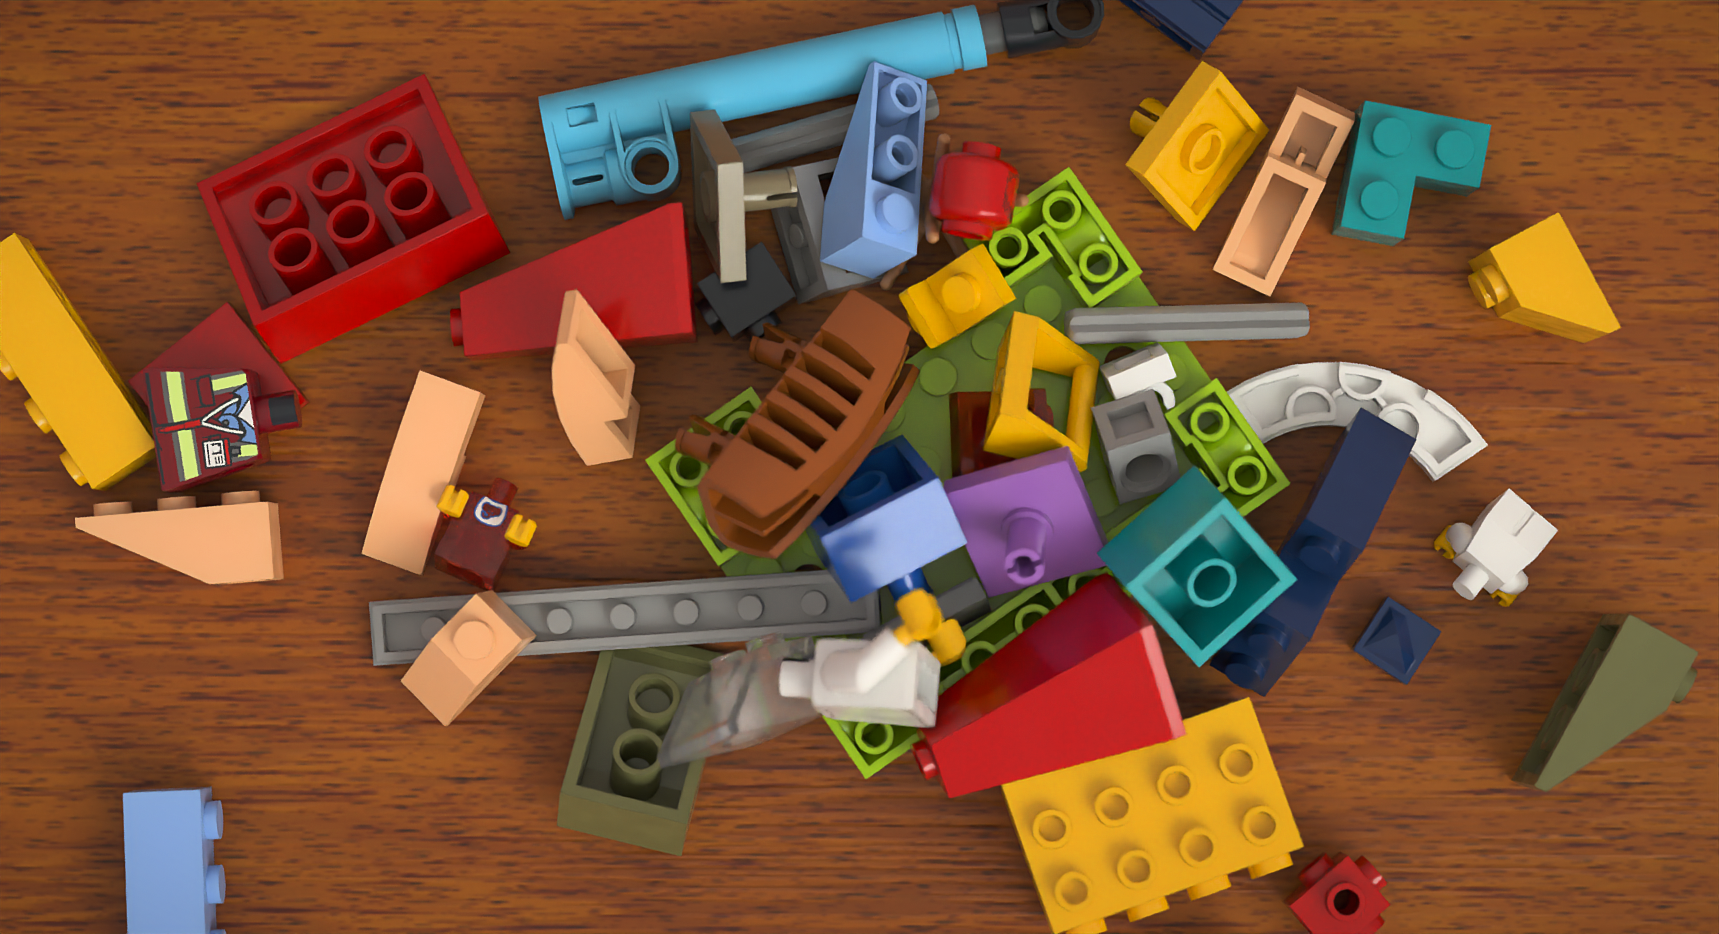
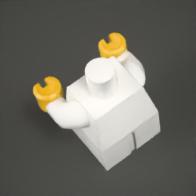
(1496, 548)

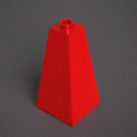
(629, 275)
(1054, 697)

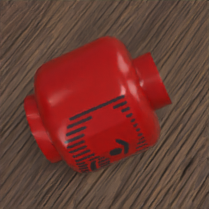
(974, 191)

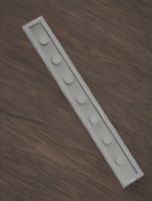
(641, 614)

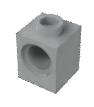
(1136, 446)

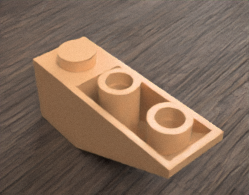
(209, 543)

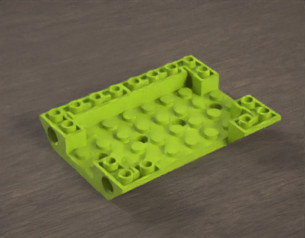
(1054, 260)

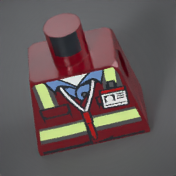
(213, 422)

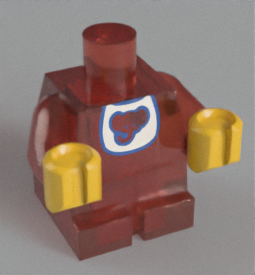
(481, 534)

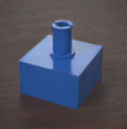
(886, 524)

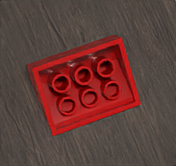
(351, 219)

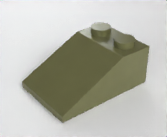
(1613, 690)
(614, 769)

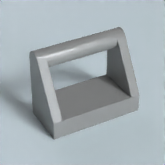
(801, 239)

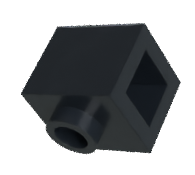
(748, 303)

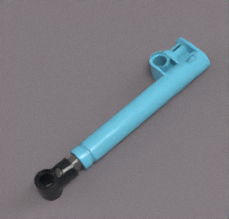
(613, 124)

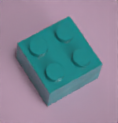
(1196, 566)

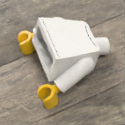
(884, 677)

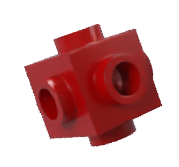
(1321, 881)

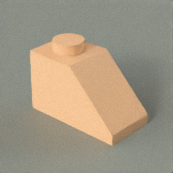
(467, 655)

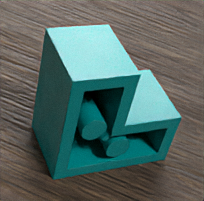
(1393, 153)

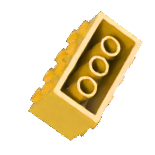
(1153, 822)

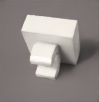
(1141, 372)

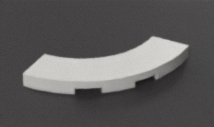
(1335, 392)

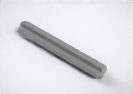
(805, 136)
(1186, 323)

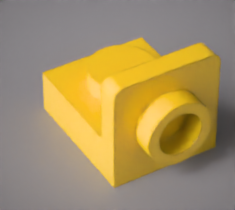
(956, 297)

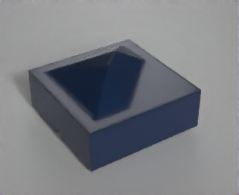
(1395, 640)

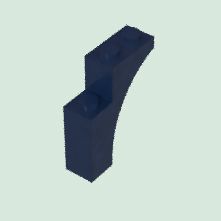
(1320, 549)

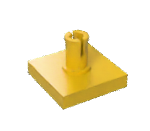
(1194, 144)

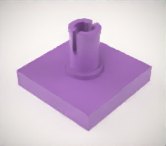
(1027, 521)

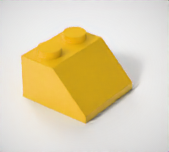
(1543, 283)

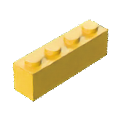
(67, 373)

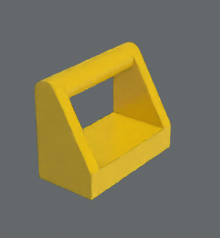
(1014, 429)

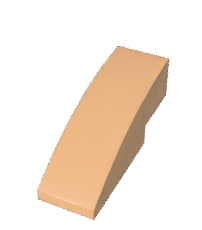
(1284, 191)
(593, 385)
(421, 464)

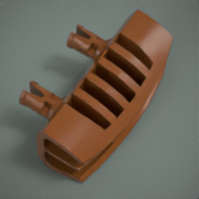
(807, 430)

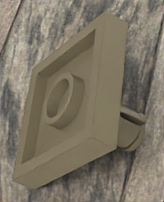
(726, 192)

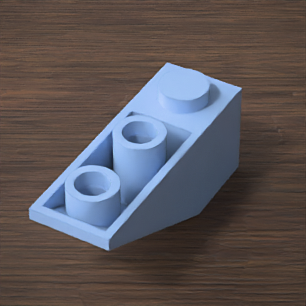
(877, 178)

